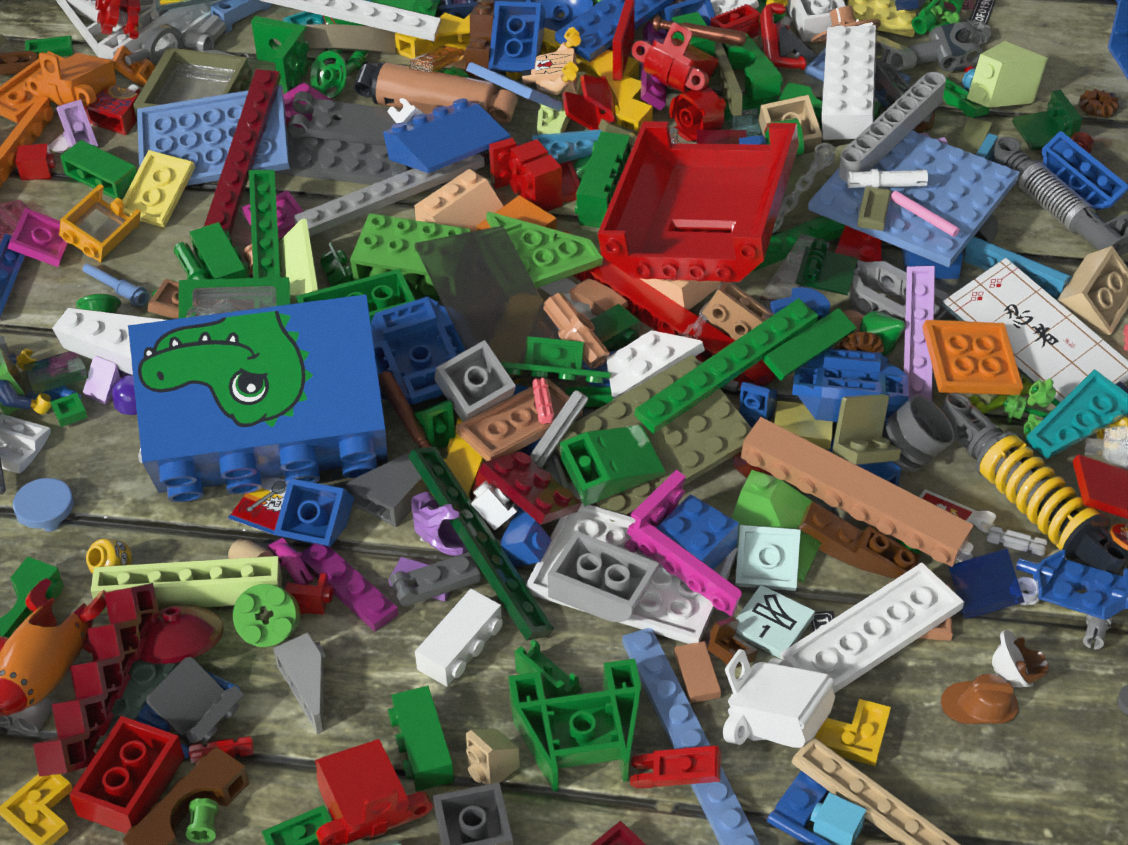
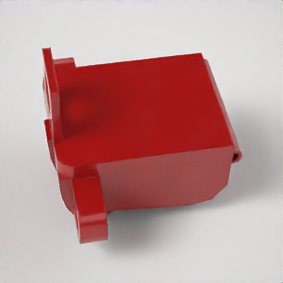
(676, 61)
(364, 795)

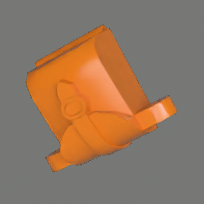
(72, 79)

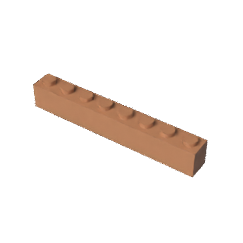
(856, 491)

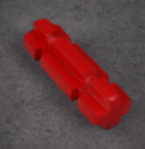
(243, 746)

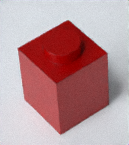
(35, 162)

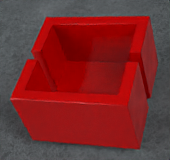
(536, 175)

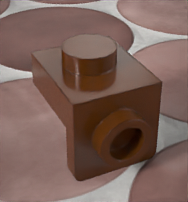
(726, 644)

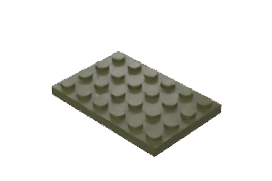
(689, 444)

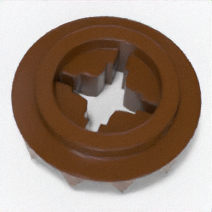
(1090, 103)
(864, 340)

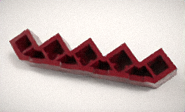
(98, 681)

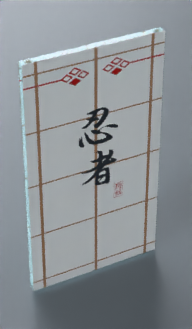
(1041, 331)

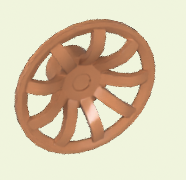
(844, 17)

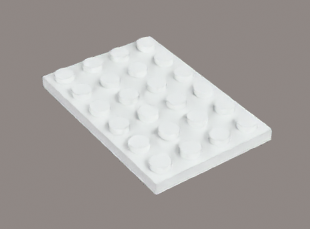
(667, 604)

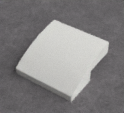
(20, 442)

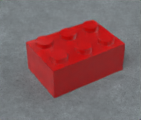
(127, 775)

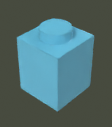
(838, 820)

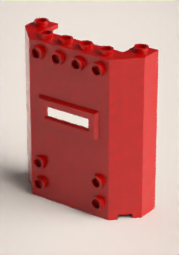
(696, 189)

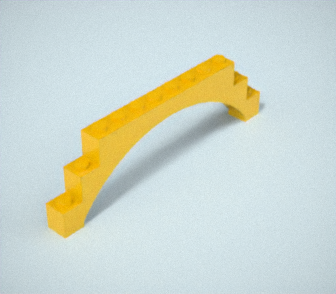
(629, 106)

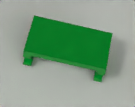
(554, 680)

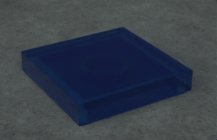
(986, 583)

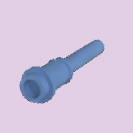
(136, 295)

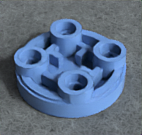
(43, 504)

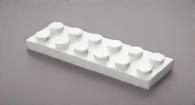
(876, 627)

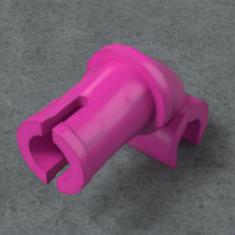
(292, 561)

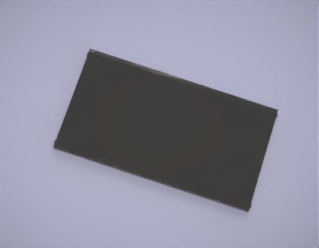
(487, 292)

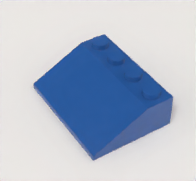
(443, 136)

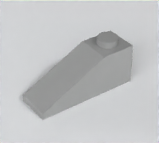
(304, 672)

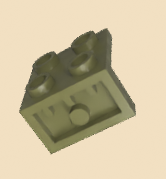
(861, 430)

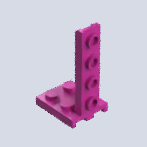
(671, 555)

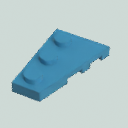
(568, 145)

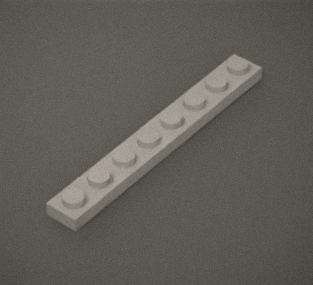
(382, 194)

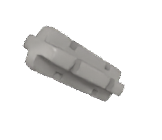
(1017, 540)

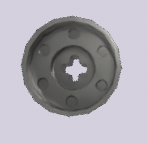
(919, 432)

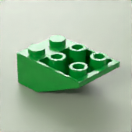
(609, 461)

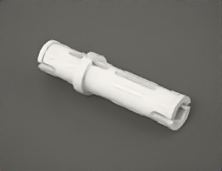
(887, 178)

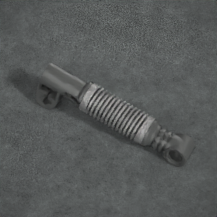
(1065, 207)

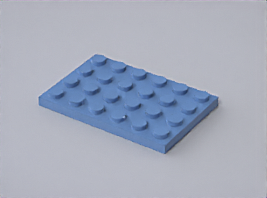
(204, 131)

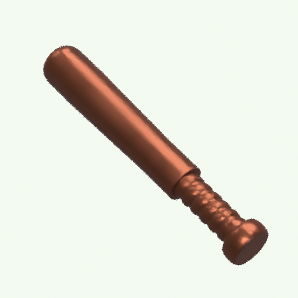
(716, 34)
(402, 408)

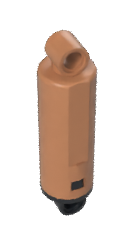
(427, 90)

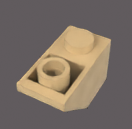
(490, 755)

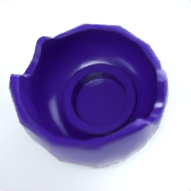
(124, 396)

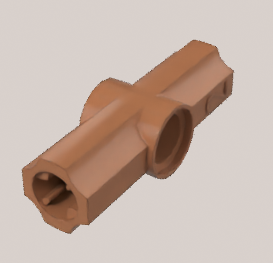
(576, 327)

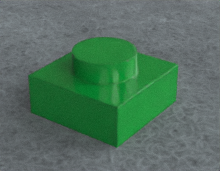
(68, 409)

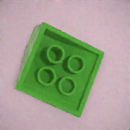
(776, 504)

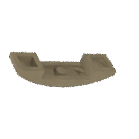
(350, 38)

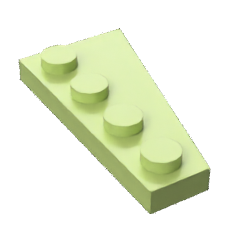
(553, 121)

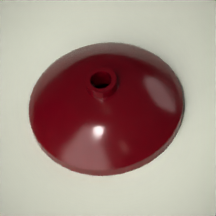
(181, 633)

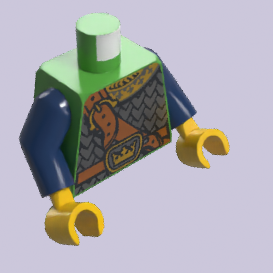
(12, 388)

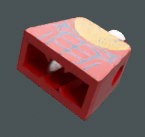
(114, 109)

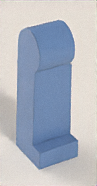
(235, 10)

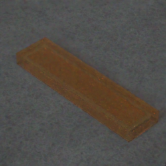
(437, 59)

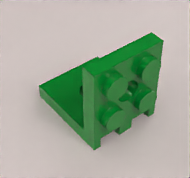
(290, 56)

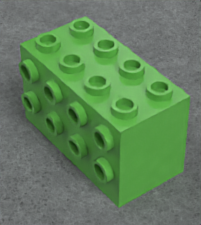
(390, 245)

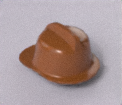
(980, 701)

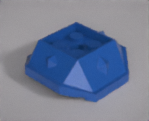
(410, 334)
(848, 373)

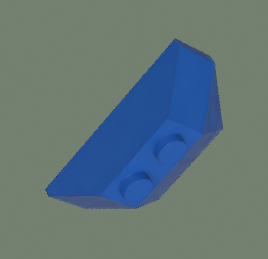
(1083, 172)

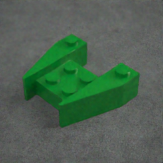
(579, 726)

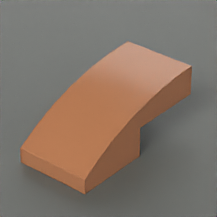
(597, 296)

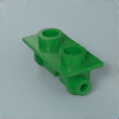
(335, 266)

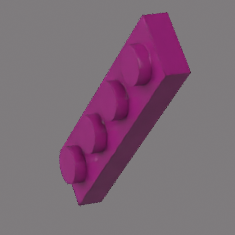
(350, 586)

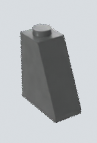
(388, 490)

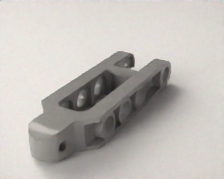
(874, 276)

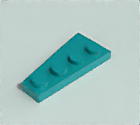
(1082, 413)

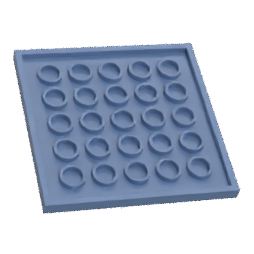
(958, 189)

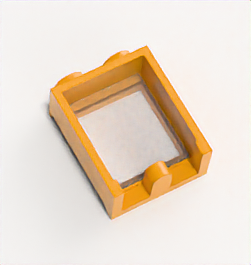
(97, 225)

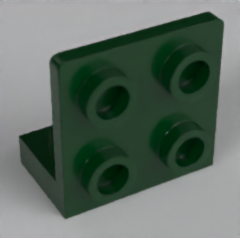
(1041, 127)

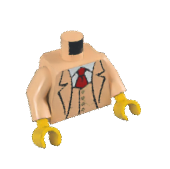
(557, 70)

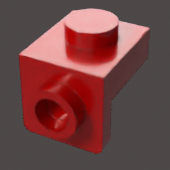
(312, 598)

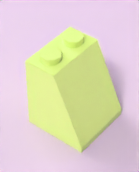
(1007, 76)

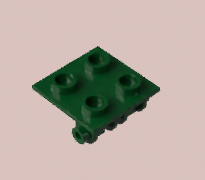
(826, 269)

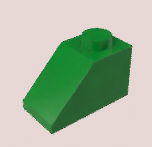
(437, 423)

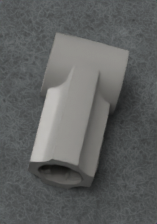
(205, 35)

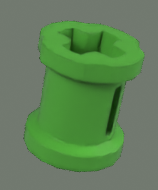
(202, 820)

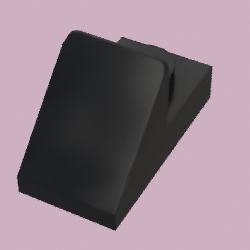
(788, 40)

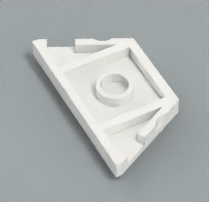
(648, 358)

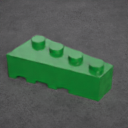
(601, 177)

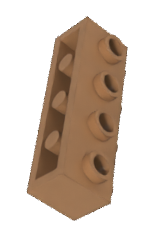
(735, 311)

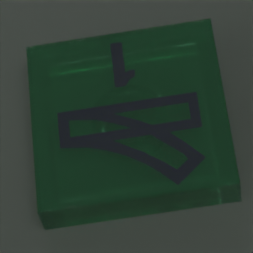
(55, 371)

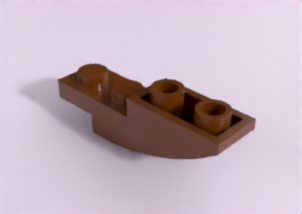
(862, 549)

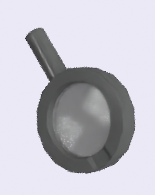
(157, 43)

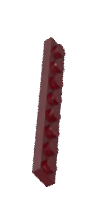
(243, 149)

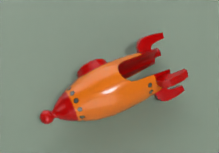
(41, 653)

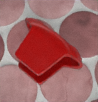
(587, 108)

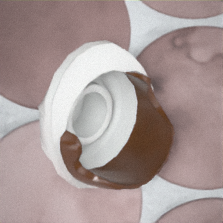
(1017, 662)

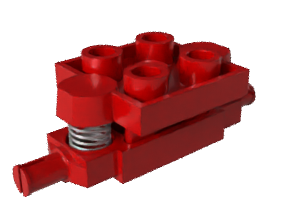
(109, 16)

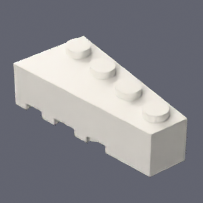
(98, 335)

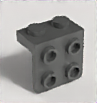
(193, 701)

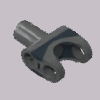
(948, 47)

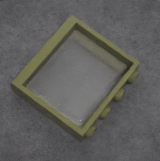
(188, 76)

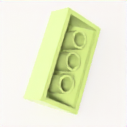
(297, 261)

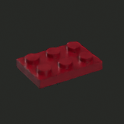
(530, 487)

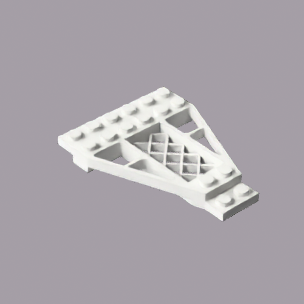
(182, 18)

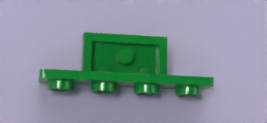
(554, 356)

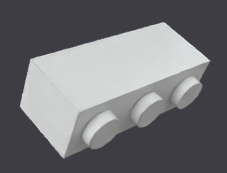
(459, 637)

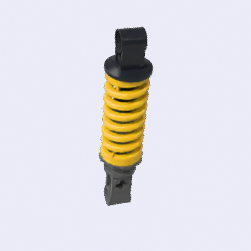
(1034, 488)

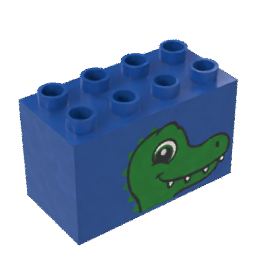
(257, 396)

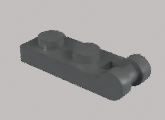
(435, 579)

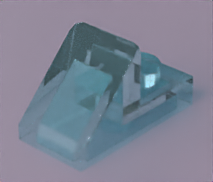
(746, 121)

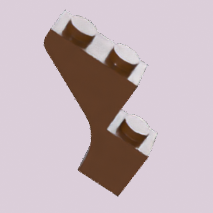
(480, 34)

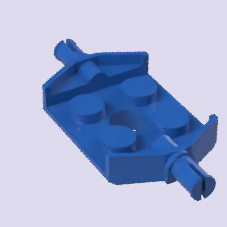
(1061, 578)

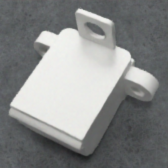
(776, 702)

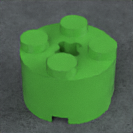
(252, 604)

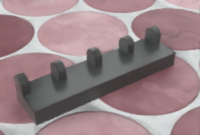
(892, 81)

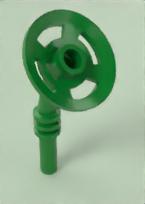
(334, 74)

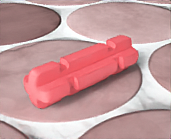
(543, 401)

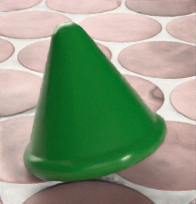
(99, 302)
(884, 326)

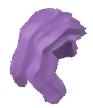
(433, 524)

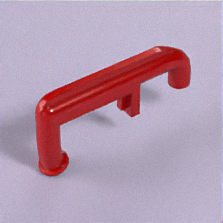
(770, 40)

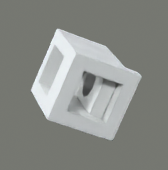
(493, 504)

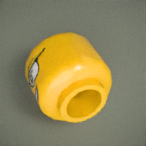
(108, 553)

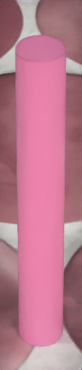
(925, 214)

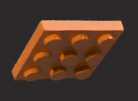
(972, 357)

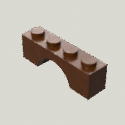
(214, 777)

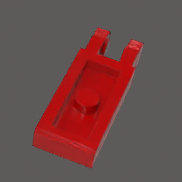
(677, 767)

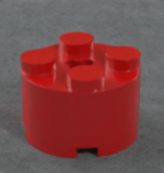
(697, 111)

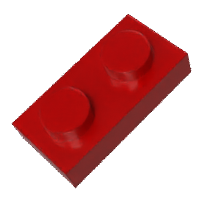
(499, 162)

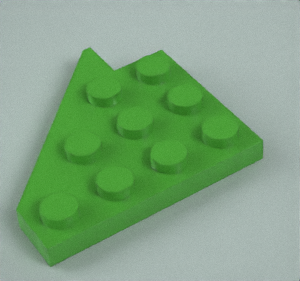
(547, 252)

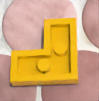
(862, 738)
(30, 809)

